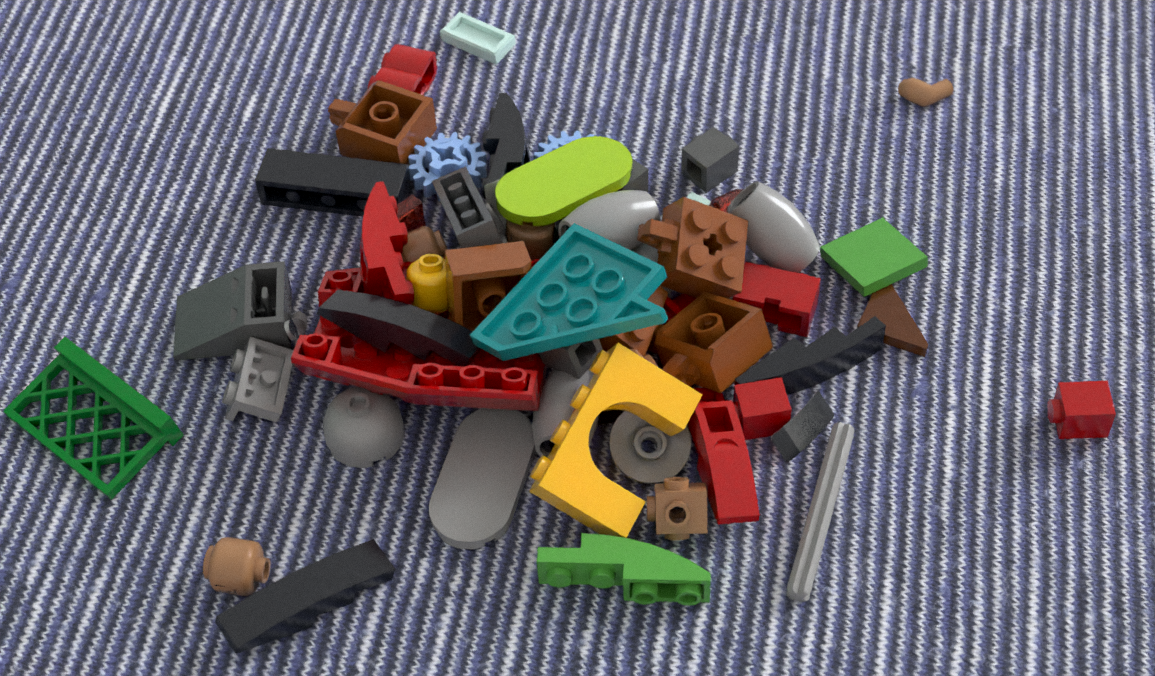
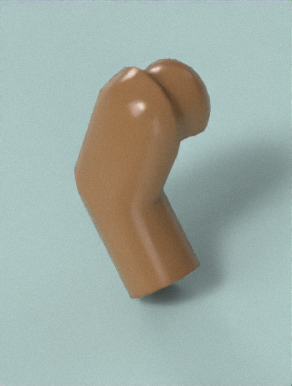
(924, 93)

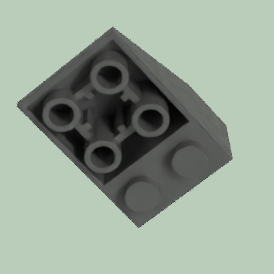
(231, 309)

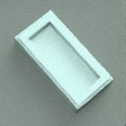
(477, 38)

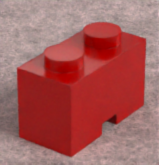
(782, 296)

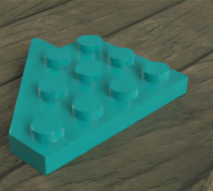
(573, 296)

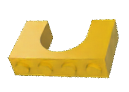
(569, 475)

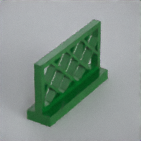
(120, 399)

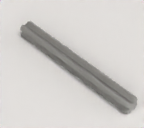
(820, 512)

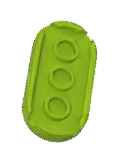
(563, 180)

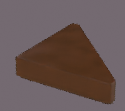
(900, 327)

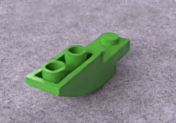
(640, 567)

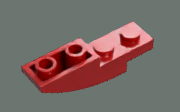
(382, 248)
(723, 459)

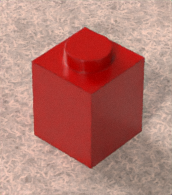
(761, 407)
(1082, 409)

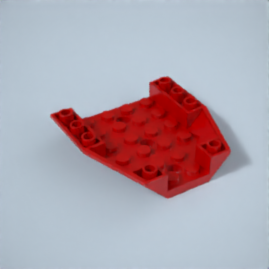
(347, 360)

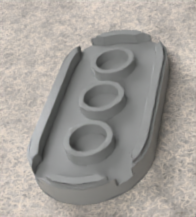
(482, 478)

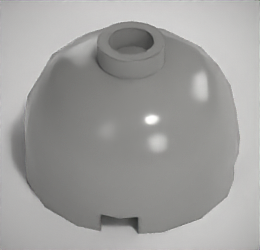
(362, 427)

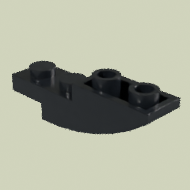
(504, 140)

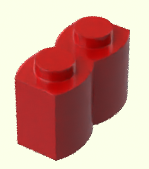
(407, 68)

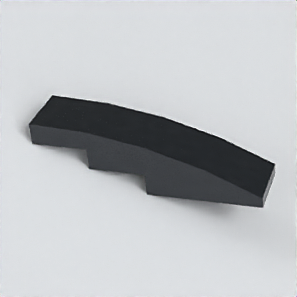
(392, 322)
(819, 361)
(297, 598)

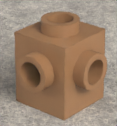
(681, 522)

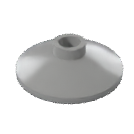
(645, 467)

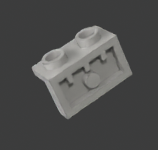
(259, 380)

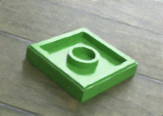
(873, 257)

